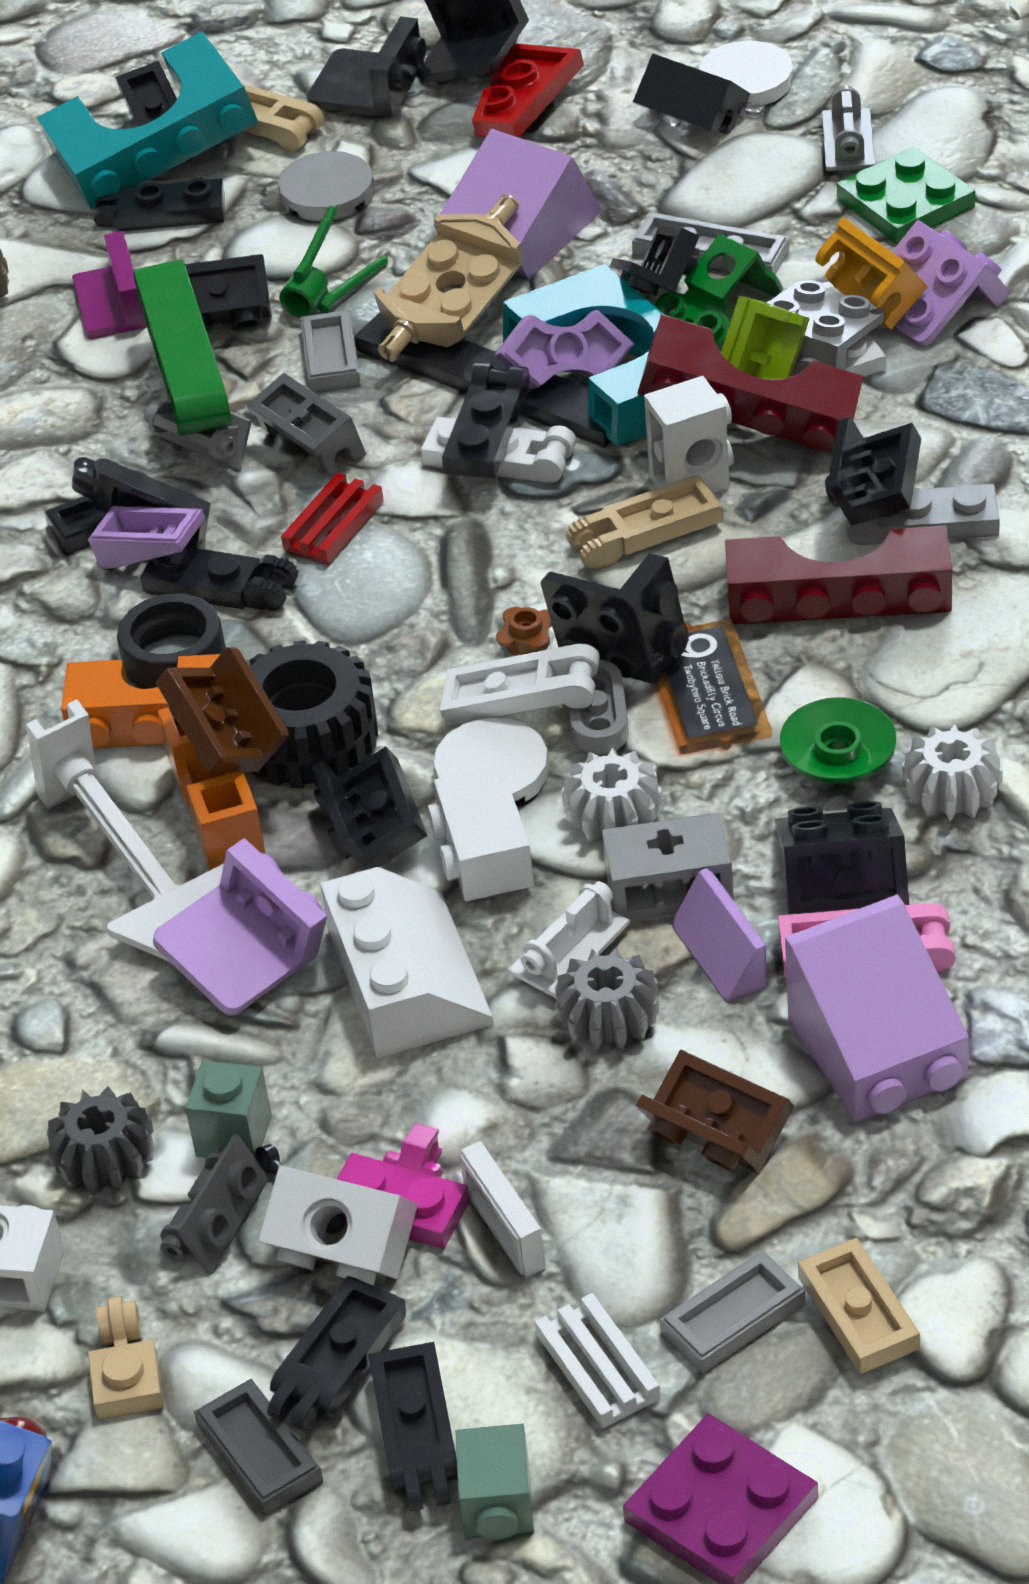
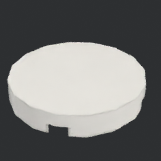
(753, 66)
(493, 743)

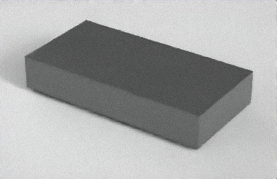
(258, 1447)

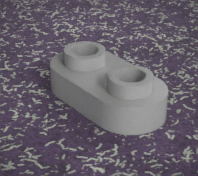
(605, 720)

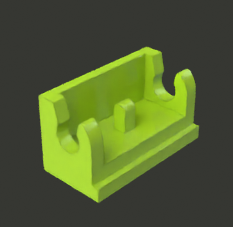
(764, 339)

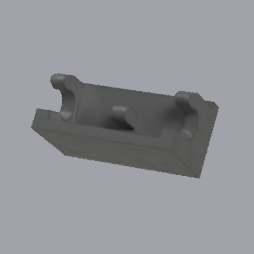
(307, 421)

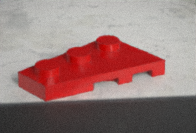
(524, 87)

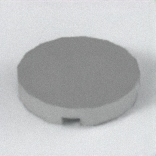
(323, 181)

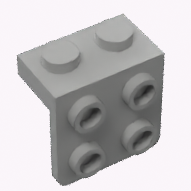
(834, 321)

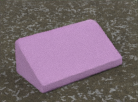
(721, 938)

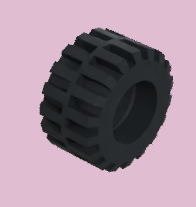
(324, 705)

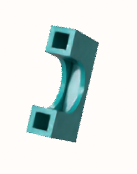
(206, 113)
(612, 393)

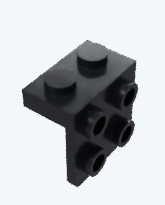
(472, 38)
(371, 80)
(628, 626)

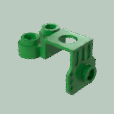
(706, 297)

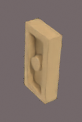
(859, 1305)

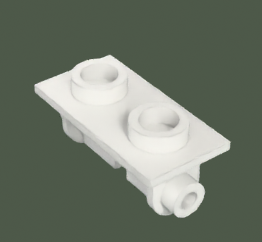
(582, 927)

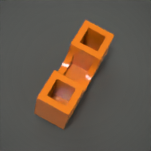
(116, 710)
(216, 802)

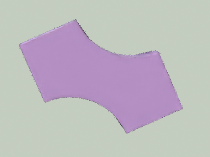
(548, 349)

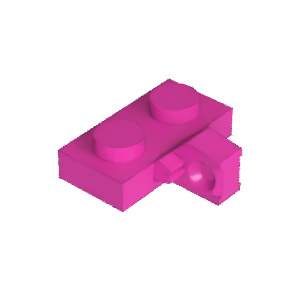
(418, 1179)

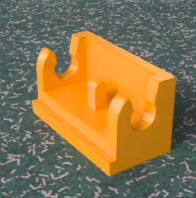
(870, 271)

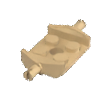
(465, 252)

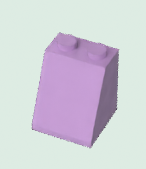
(547, 186)
(874, 1009)

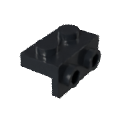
(667, 259)
(231, 290)
(872, 473)
(369, 809)

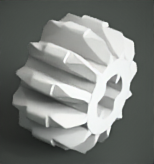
(952, 772)
(610, 793)

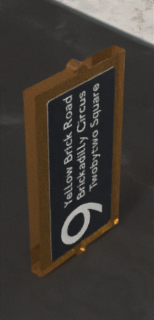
(712, 692)

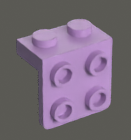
(950, 279)
(243, 932)

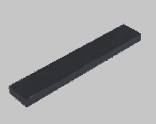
(553, 403)

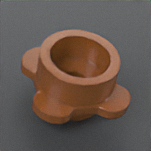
(524, 630)

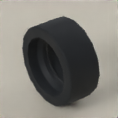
(160, 618)

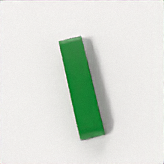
(182, 347)

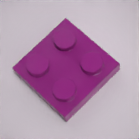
(720, 1502)

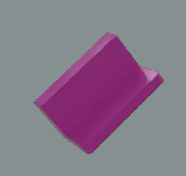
(109, 294)

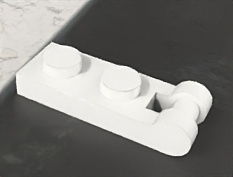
(528, 456)
(520, 684)

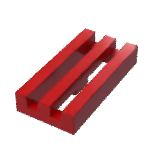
(324, 516)

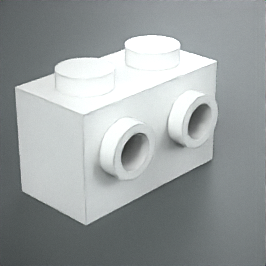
(481, 832)

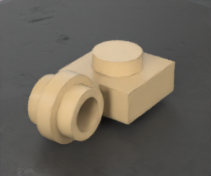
(128, 1374)

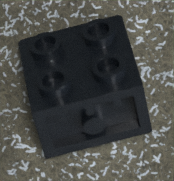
(842, 857)

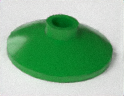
(838, 740)

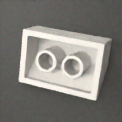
(402, 960)

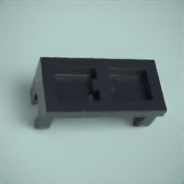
(690, 94)

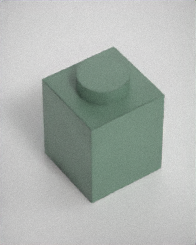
(225, 1103)
(494, 1481)

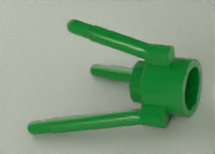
(308, 285)

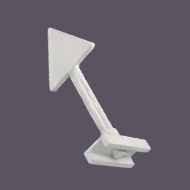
(66, 768)

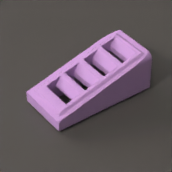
(142, 534)

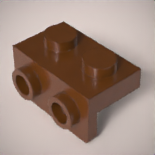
(224, 713)
(718, 1111)

